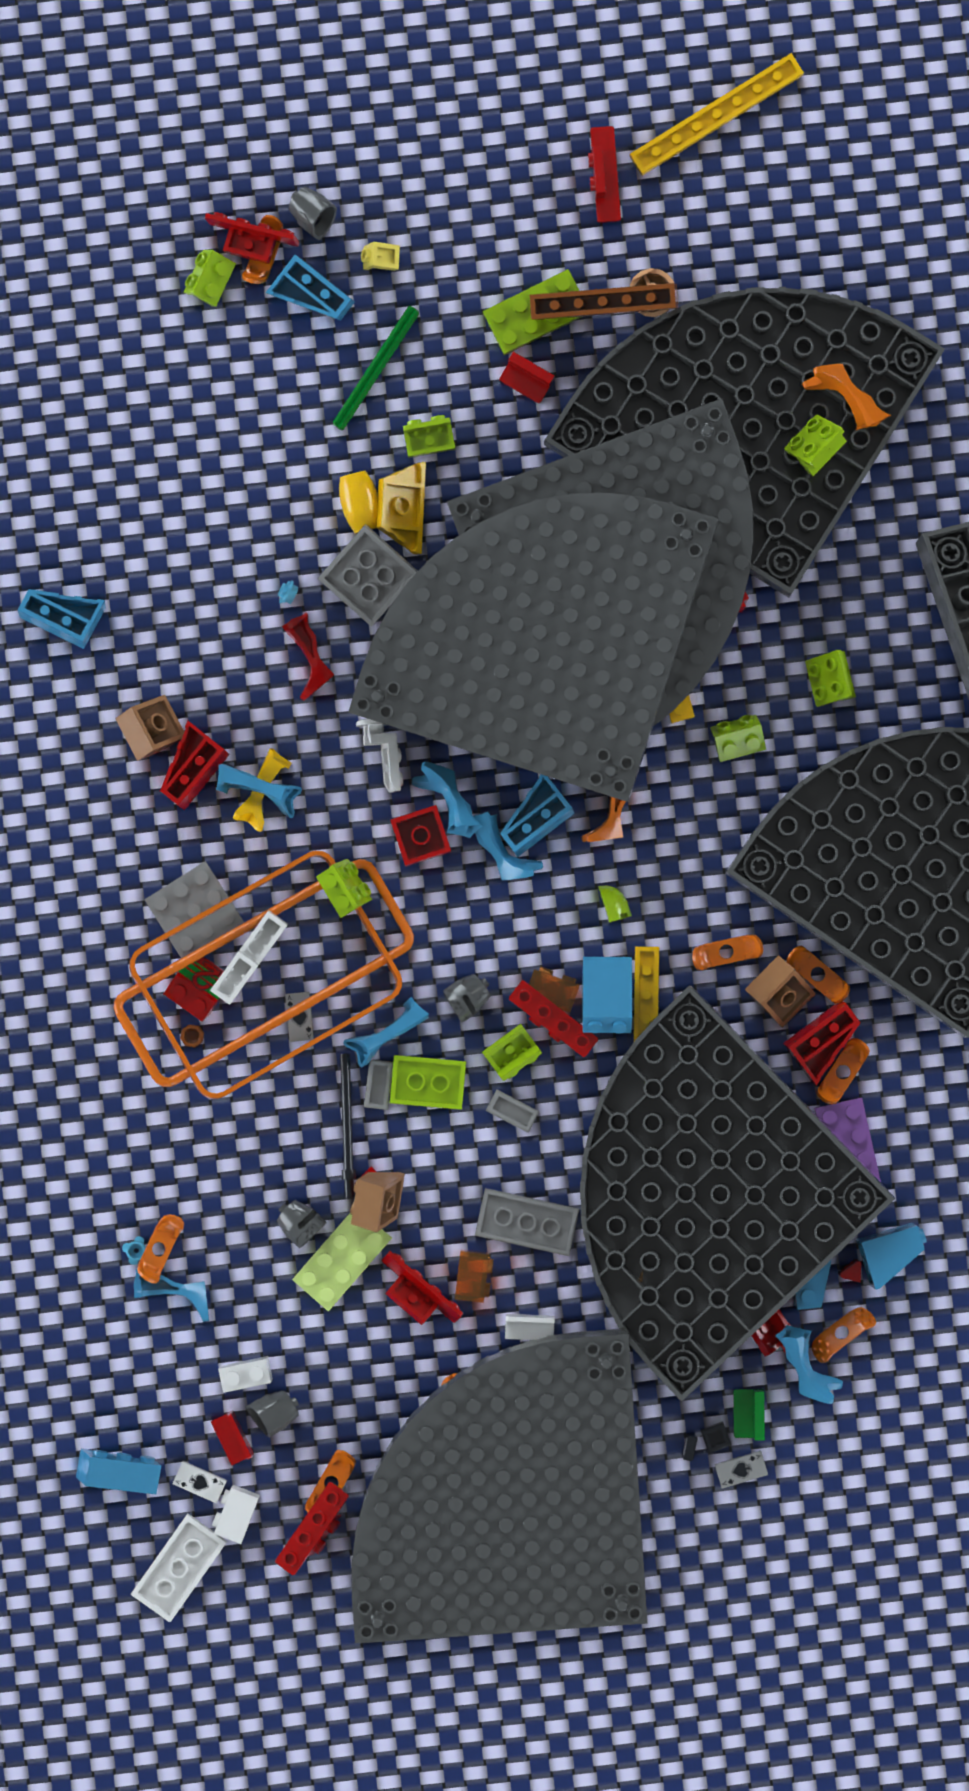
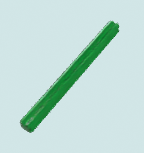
(375, 368)

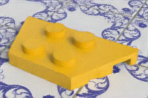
(402, 506)

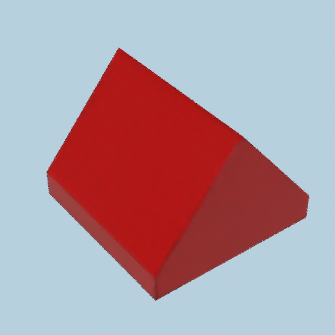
(851, 1271)

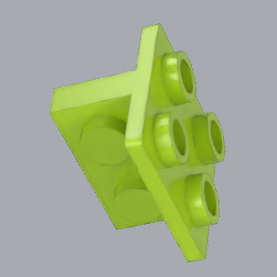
(816, 443)
(830, 678)
(344, 887)

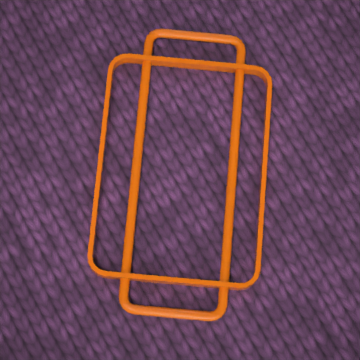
(190, 1070)

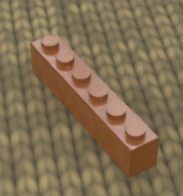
(604, 301)

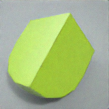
(614, 903)

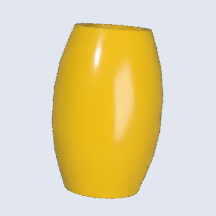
(359, 500)

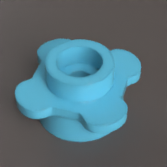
(287, 592)
(129, 1248)

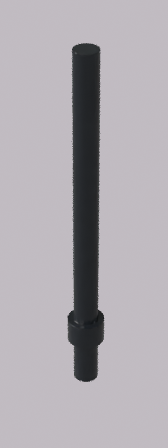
(348, 1173)

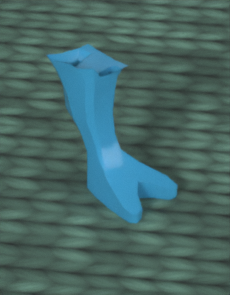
(444, 781)
(280, 794)
(508, 866)
(368, 1045)
(193, 1292)
(810, 1382)

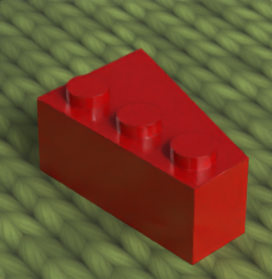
(192, 766)
(822, 1039)

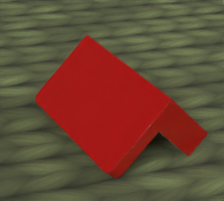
(526, 378)
(232, 1438)

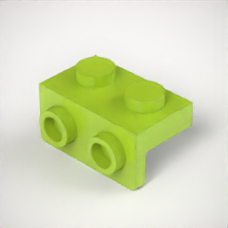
(209, 277)
(428, 436)
(738, 737)
(512, 1052)

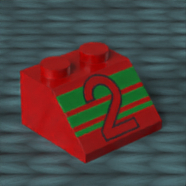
(192, 988)

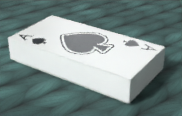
(199, 1482)

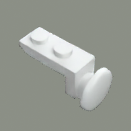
(391, 754)

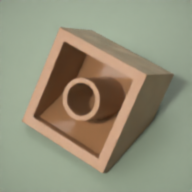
(150, 727)
(780, 991)
(377, 1199)

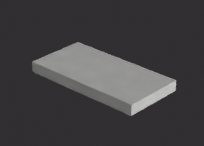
(527, 1222)

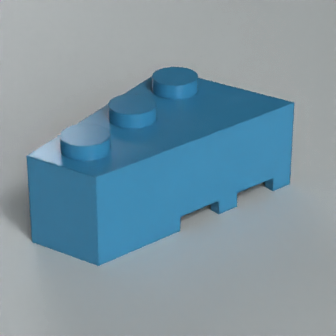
(309, 289)
(62, 615)
(536, 817)
(812, 1293)
(118, 1471)

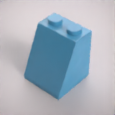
(607, 995)
(889, 1252)

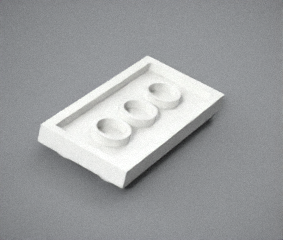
(178, 1567)

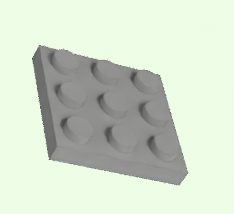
(368, 575)
(186, 899)

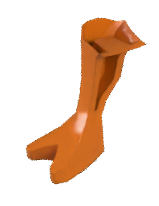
(836, 378)
(612, 825)

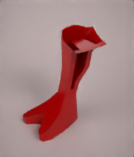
(306, 640)

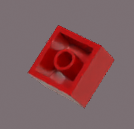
(420, 835)

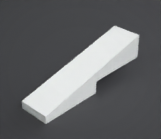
(249, 957)

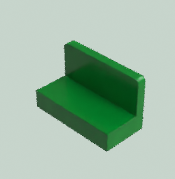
(749, 1414)

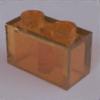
(559, 991)
(472, 1276)

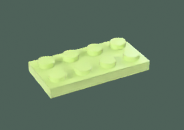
(340, 1262)

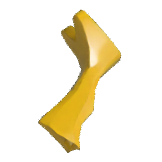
(252, 808)

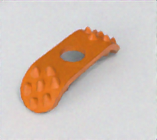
(256, 271)
(743, 947)
(831, 985)
(853, 1056)
(166, 1233)
(828, 1344)
(341, 1467)

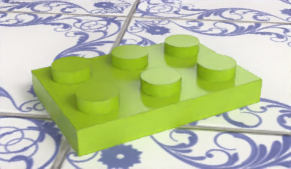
(428, 1082)

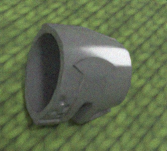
(309, 206)
(467, 996)
(299, 1222)
(273, 1412)

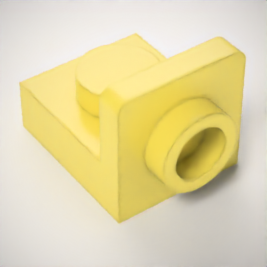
(380, 256)

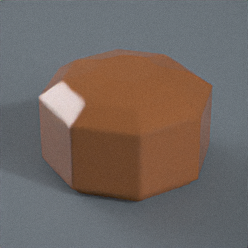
(192, 1035)

